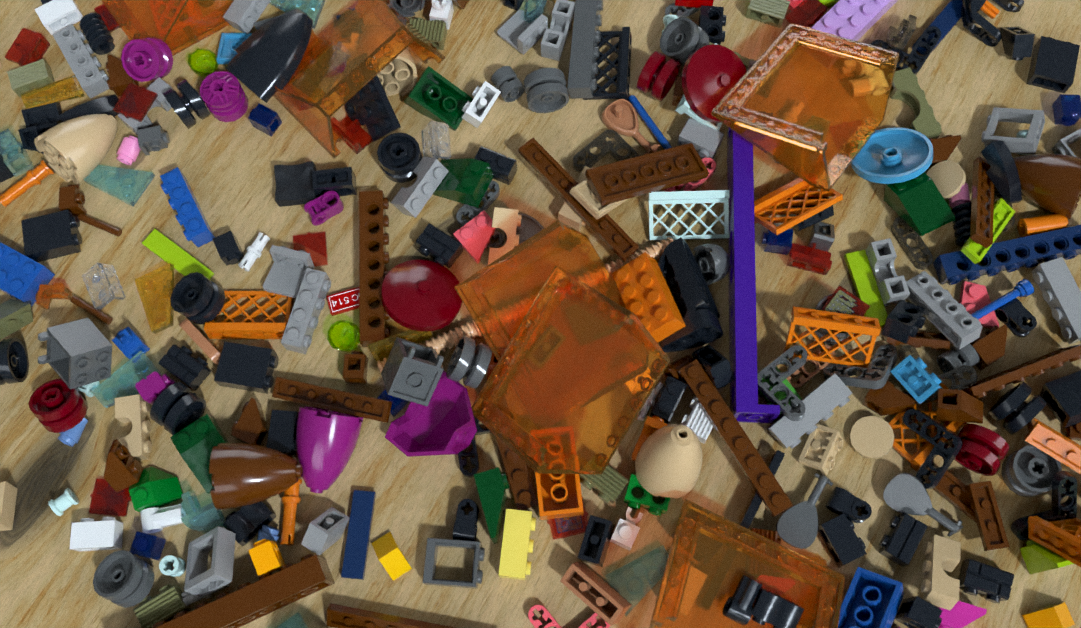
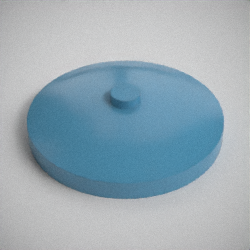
(893, 156)

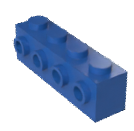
(187, 207)

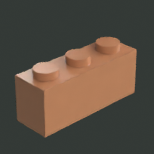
(595, 593)

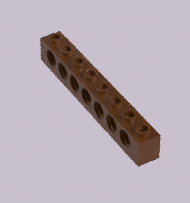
(369, 202)

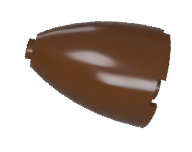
(1051, 181)
(249, 474)

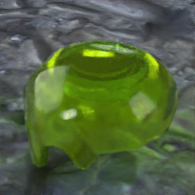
(203, 62)
(343, 335)

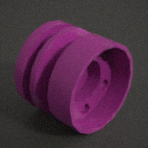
(224, 96)

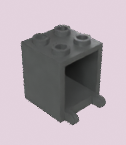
(77, 352)
(412, 371)

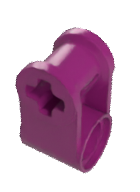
(323, 207)

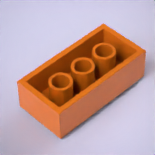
(649, 296)
(559, 495)

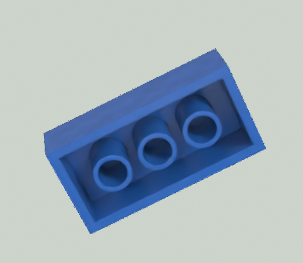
(21, 275)
(870, 601)

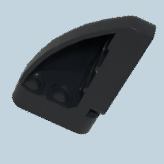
(272, 53)
(691, 297)

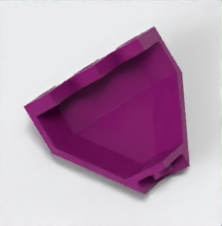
(439, 428)

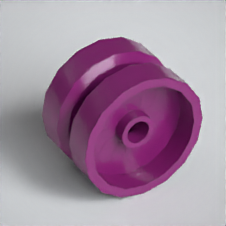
(147, 59)

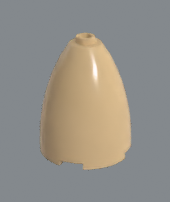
(399, 75)
(77, 145)
(669, 461)

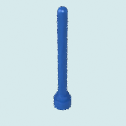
(649, 122)
(1022, 289)

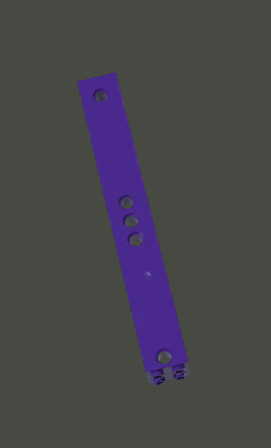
(743, 285)

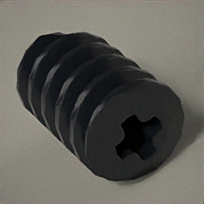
(97, 33)
(962, 223)

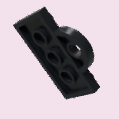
(373, 110)

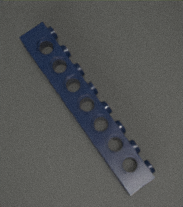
(948, 272)

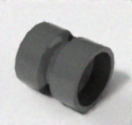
(508, 83)
(956, 358)

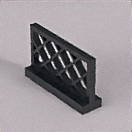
(623, 69)

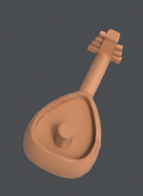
(623, 119)

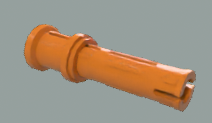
(32, 178)
(290, 501)

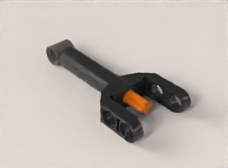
(970, 15)

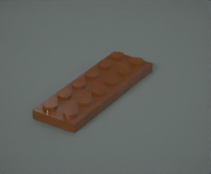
(646, 174)
(1018, 373)

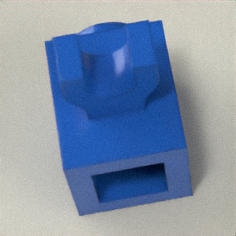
(129, 342)

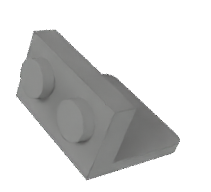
(521, 33)
(287, 271)

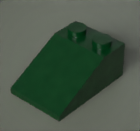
(438, 99)
(465, 181)
(919, 204)
(196, 445)
(493, 495)

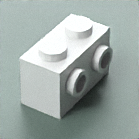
(483, 100)

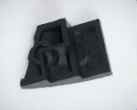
(37, 122)

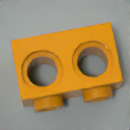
(266, 556)

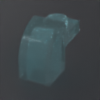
(14, 154)
(199, 518)

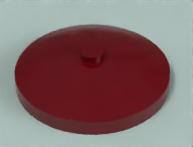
(710, 77)
(421, 295)

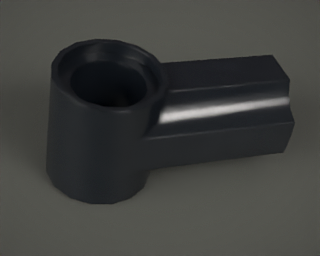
(739, 606)

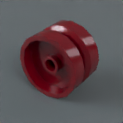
(658, 76)
(57, 406)
(981, 449)

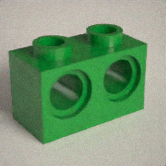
(645, 501)

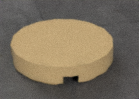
(947, 177)
(872, 437)

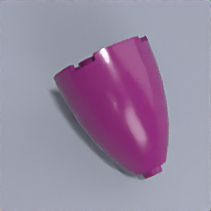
(325, 444)

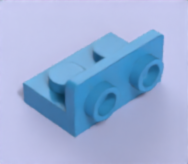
(916, 379)

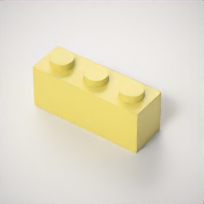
(517, 544)

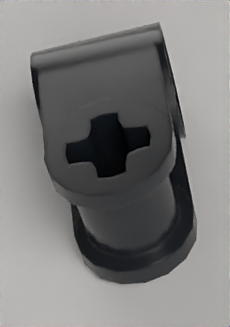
(1014, 315)
(845, 503)
(466, 525)

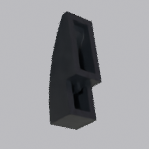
(97, 106)
(1003, 171)

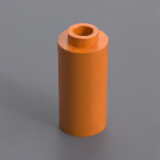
(1041, 224)

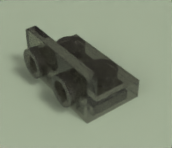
(900, 38)

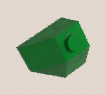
(155, 489)

